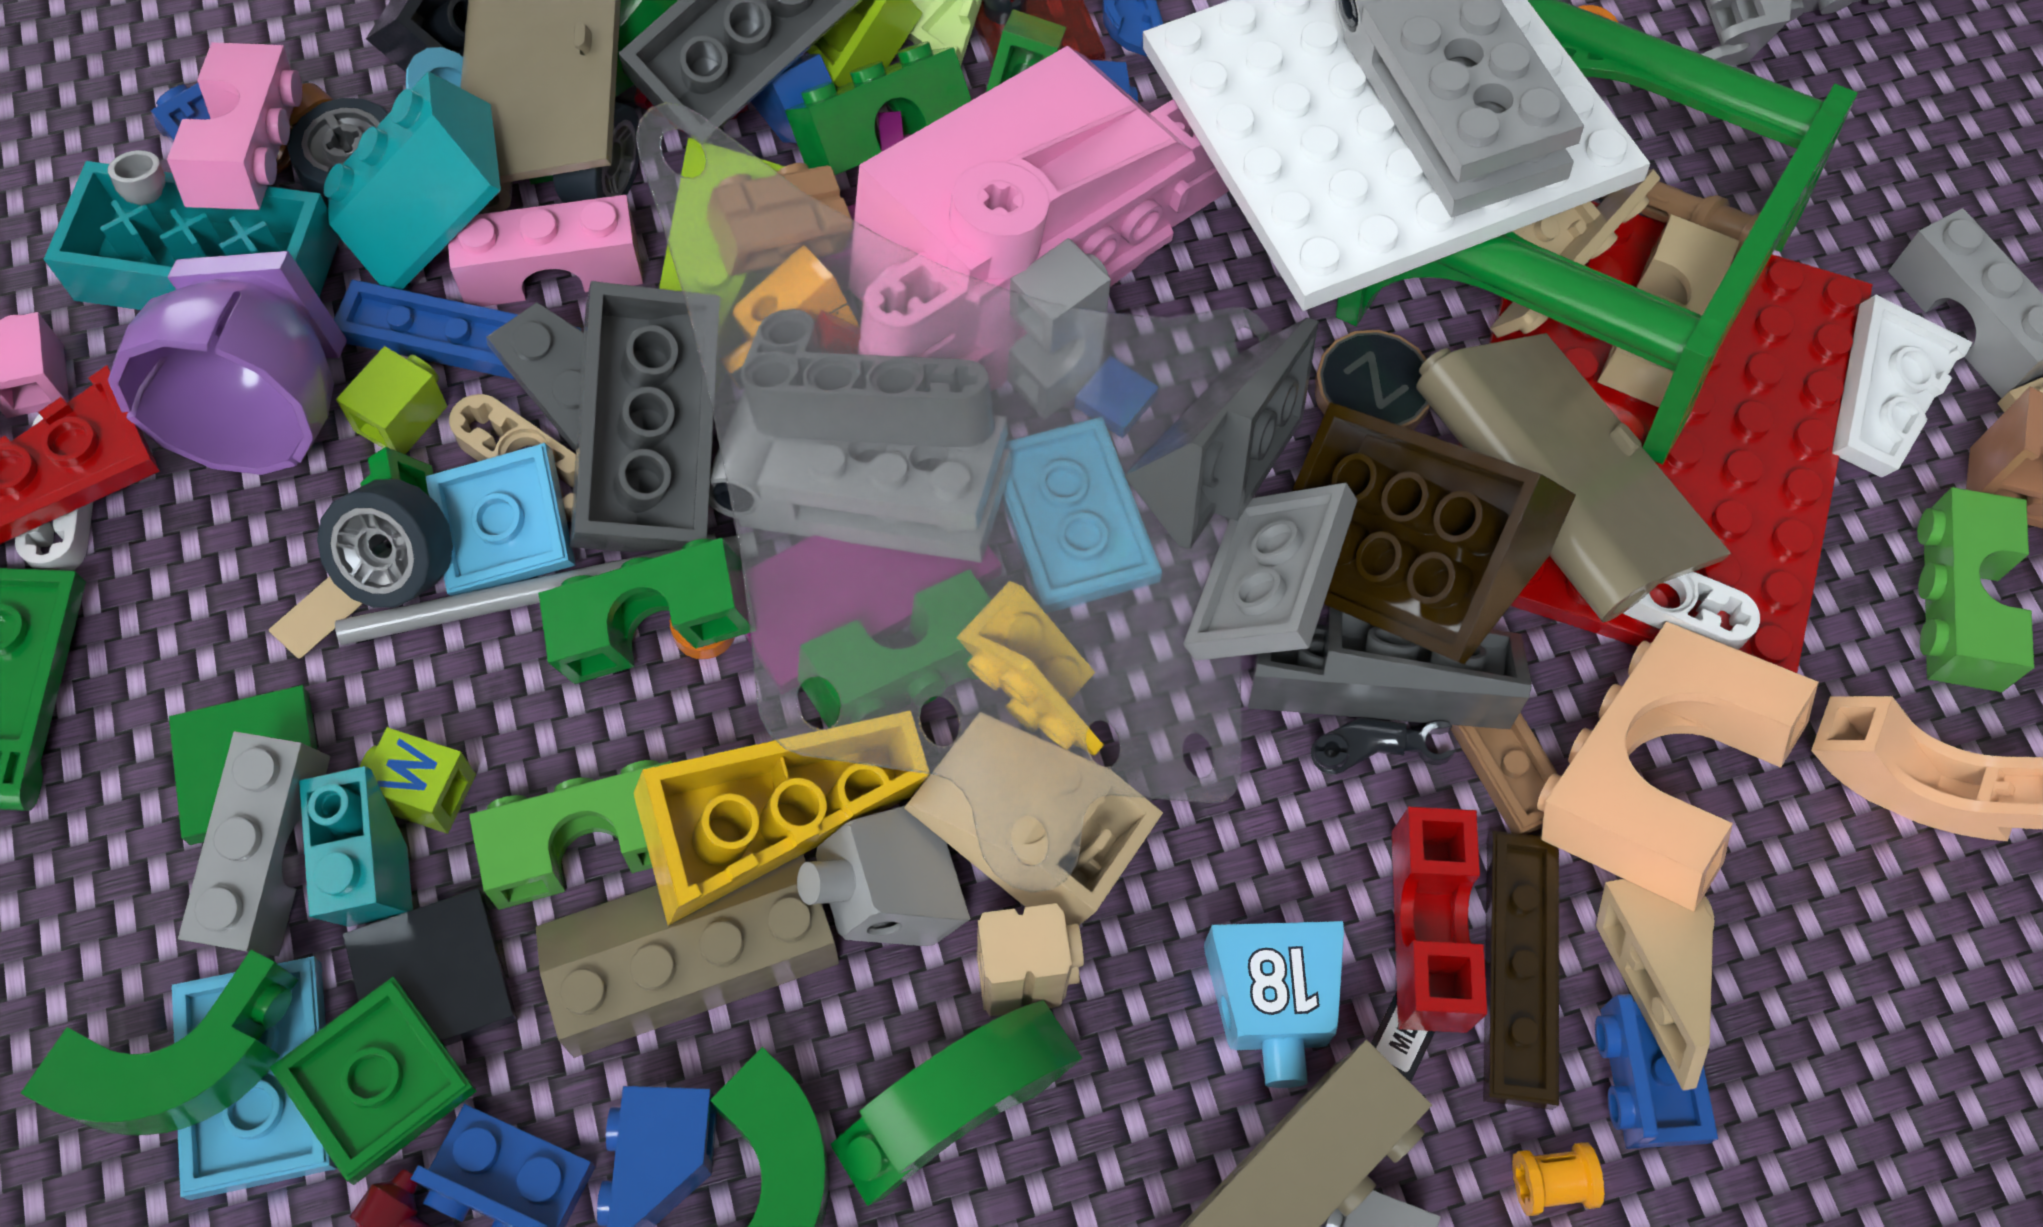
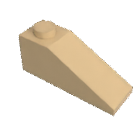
(1667, 967)

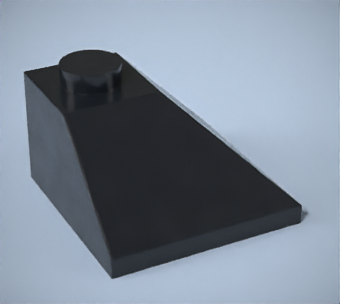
(414, 25)

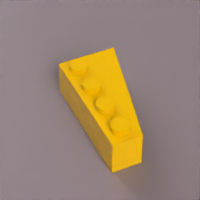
(747, 812)

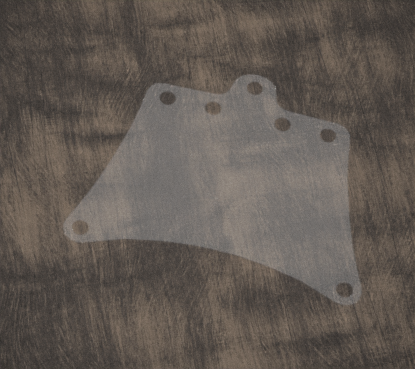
(949, 505)

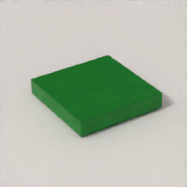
(203, 740)
(372, 1080)

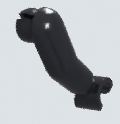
(1366, 736)

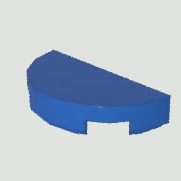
(1128, 19)

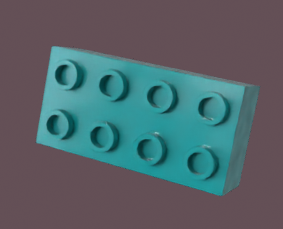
(125, 250)

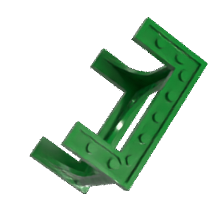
(1615, 309)

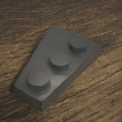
(546, 362)

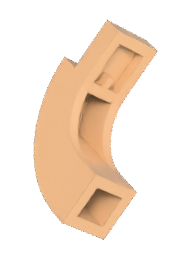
(1903, 769)

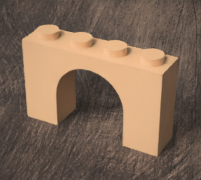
(1673, 687)

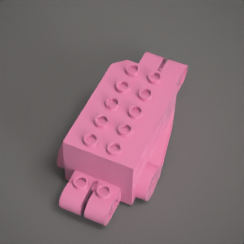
(1037, 165)

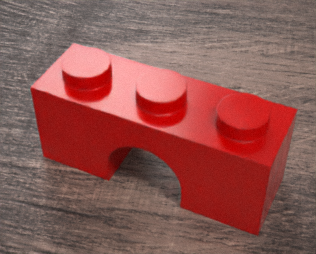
(1436, 964)

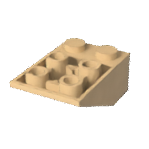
(1109, 840)

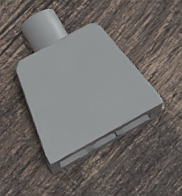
(886, 881)

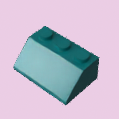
(415, 180)

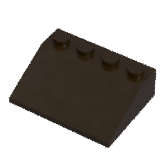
(1435, 530)

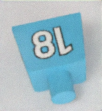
(1277, 990)

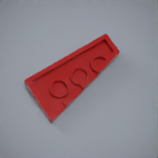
(70, 459)

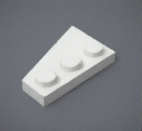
(1890, 383)

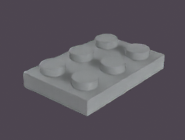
(1272, 574)

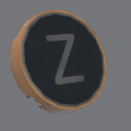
(1373, 376)

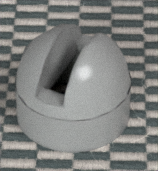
(137, 177)

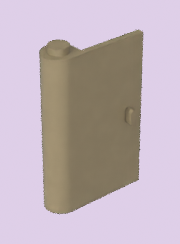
(547, 82)
(1539, 413)

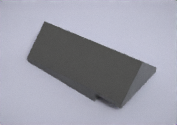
(1228, 436)
(1379, 675)

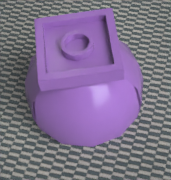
(231, 363)

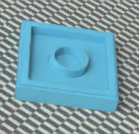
(503, 519)

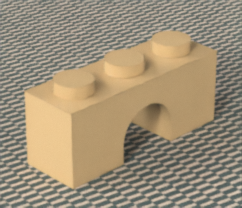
(1686, 271)

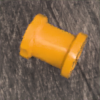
(1558, 1179)

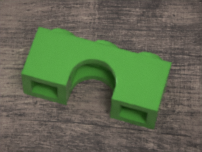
(1966, 631)
(525, 838)

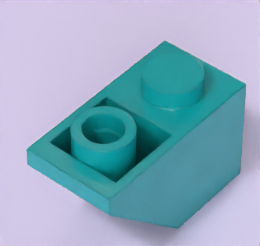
(352, 850)

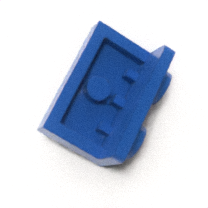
(1645, 1092)

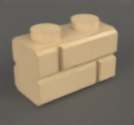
(1027, 957)

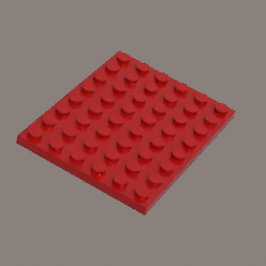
(1751, 450)

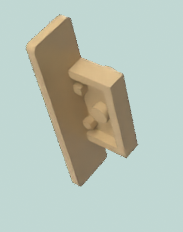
(1579, 236)

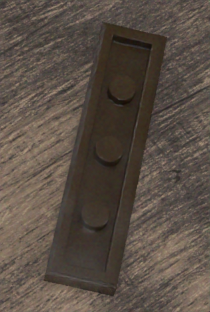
(1522, 972)

